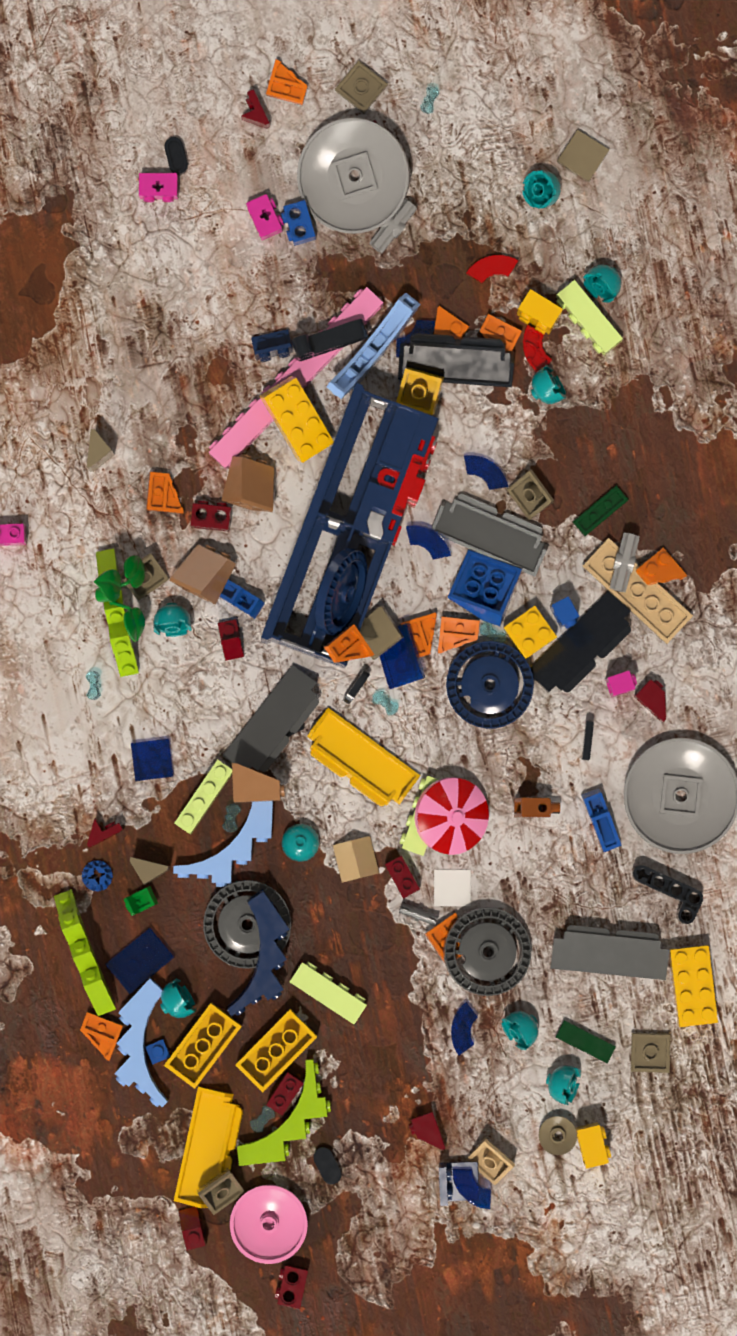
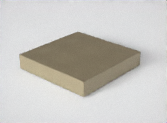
(361, 87)
(583, 155)
(380, 631)
(650, 1052)

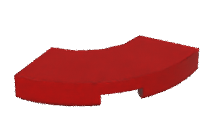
(492, 266)
(534, 349)

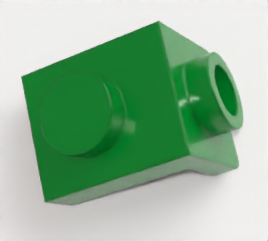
(140, 901)

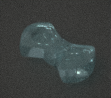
(427, 105)
(487, 630)
(93, 678)
(390, 706)
(232, 811)
(258, 1124)

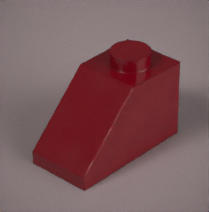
(653, 699)
(427, 1130)
(192, 1228)

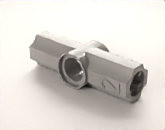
(393, 227)
(624, 562)

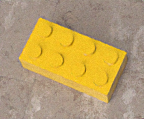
(296, 419)
(693, 986)
(203, 1045)
(276, 1050)

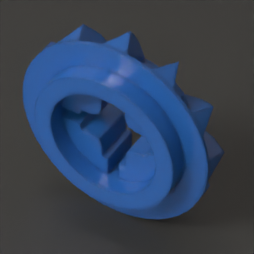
(105, 880)

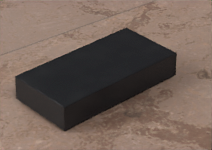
(587, 741)

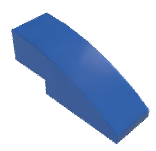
(242, 599)
(601, 820)

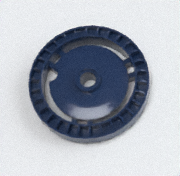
(341, 591)
(505, 684)

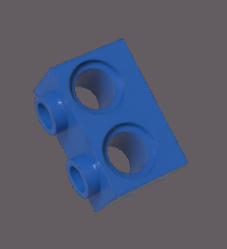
(303, 222)
(565, 613)

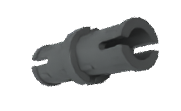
(419, 914)

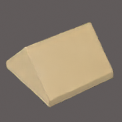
(355, 859)
(491, 1161)

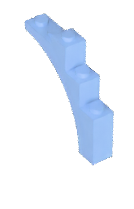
(374, 347)
(220, 866)
(135, 1069)

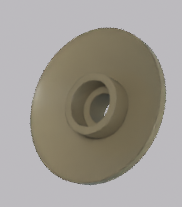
(548, 1137)

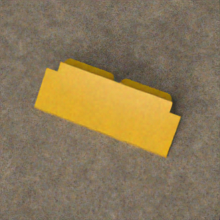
(361, 759)
(208, 1144)

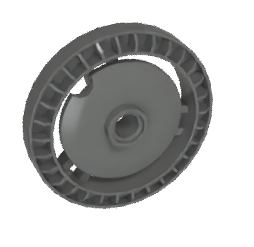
(231, 921)
(502, 954)

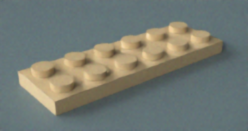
(647, 602)

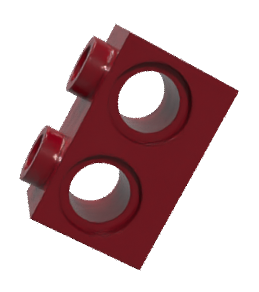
(210, 521)
(402, 877)
(285, 1093)
(296, 1287)

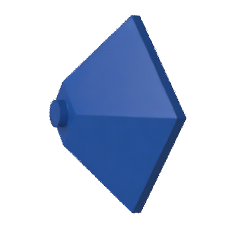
(485, 587)

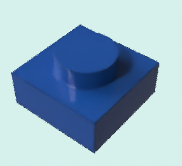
(157, 1051)

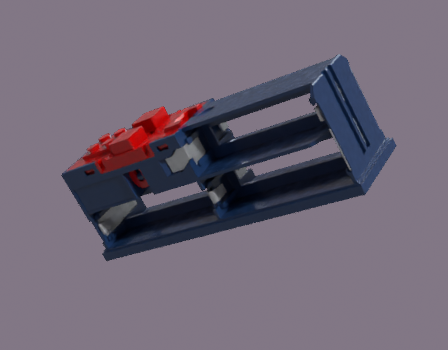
(373, 516)

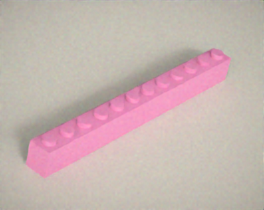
(257, 419)

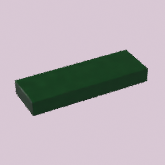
(600, 511)
(585, 1041)

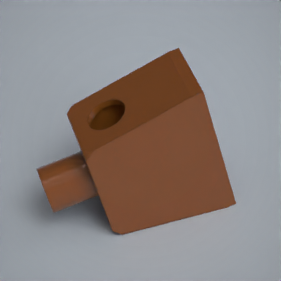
(529, 807)

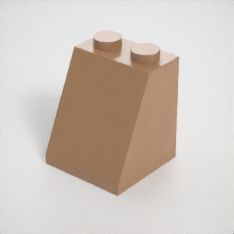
(250, 484)
(204, 573)
(254, 786)

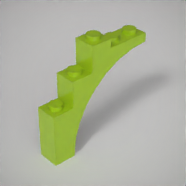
(119, 637)
(83, 954)
(272, 1147)

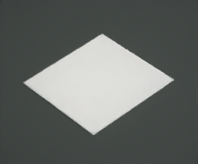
(452, 887)

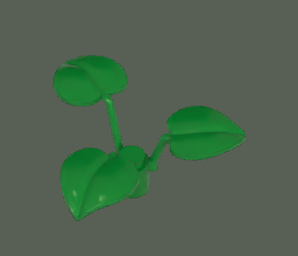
(109, 589)

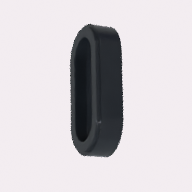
(176, 155)
(354, 689)
(327, 1165)

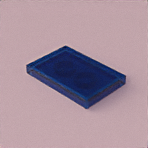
(402, 661)
(140, 960)

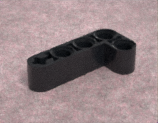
(329, 340)
(665, 889)

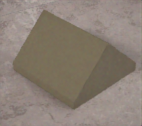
(98, 452)
(530, 495)
(153, 577)
(148, 870)
(220, 1191)

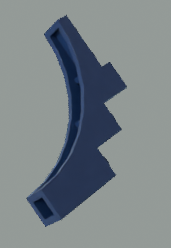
(263, 980)

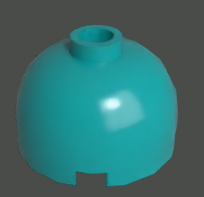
(541, 189)
(603, 282)
(547, 386)
(172, 620)
(300, 842)
(177, 1000)
(522, 1028)
(563, 1084)

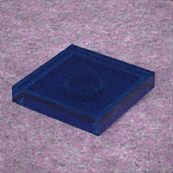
(152, 759)

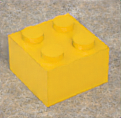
(539, 312)
(420, 390)
(529, 632)
(592, 1145)

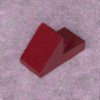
(257, 115)
(230, 640)
(97, 835)

